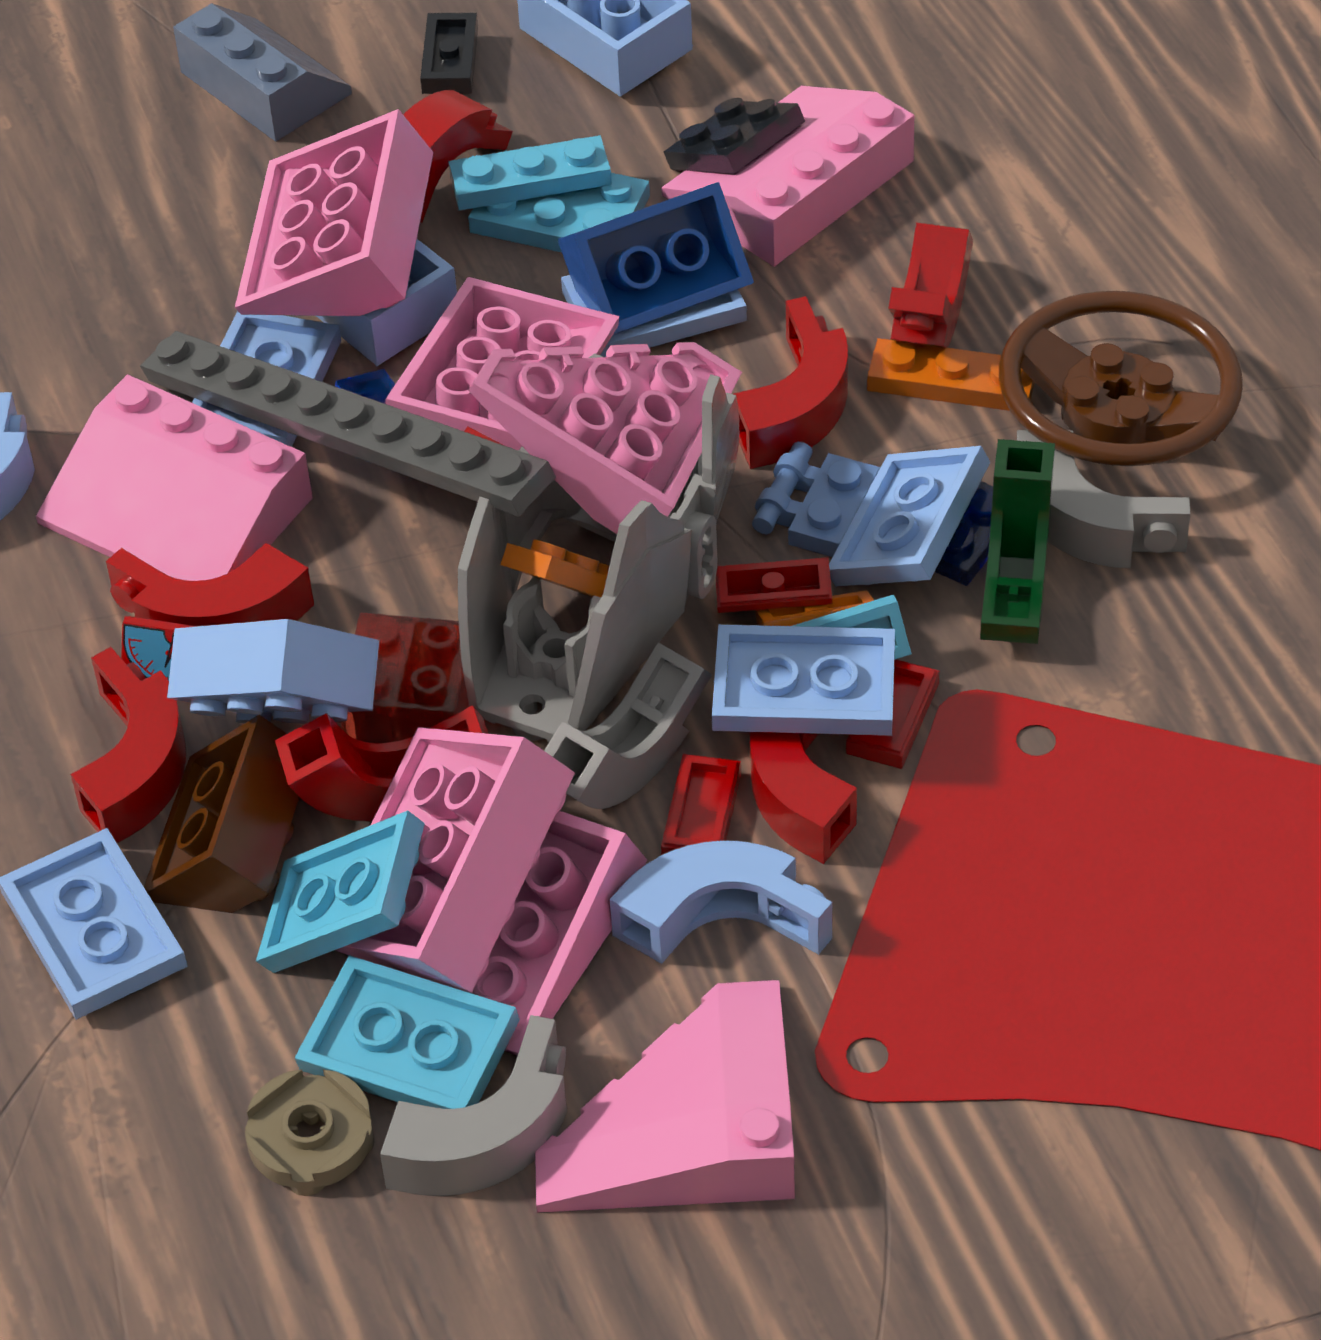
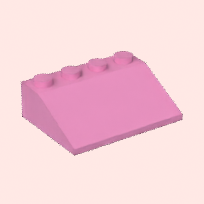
(815, 172)
(338, 223)
(475, 323)
(174, 484)
(484, 821)

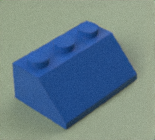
(658, 258)

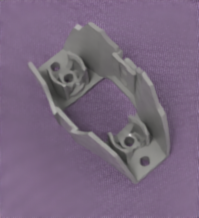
(515, 647)

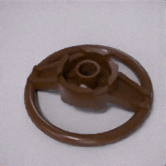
(1117, 399)

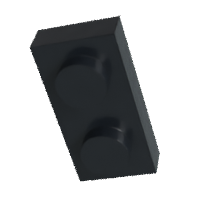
(449, 52)

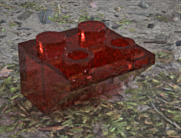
(415, 677)

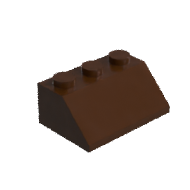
(226, 824)

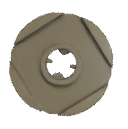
(317, 1160)

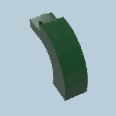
(1018, 541)

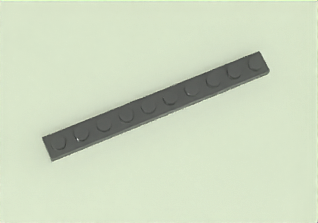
(350, 423)

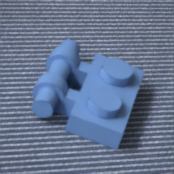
(830, 501)

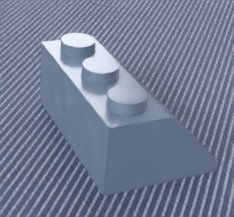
(255, 70)

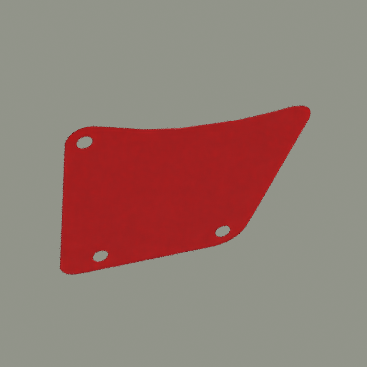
(1093, 925)

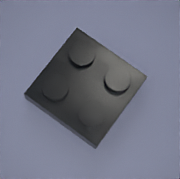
(733, 135)

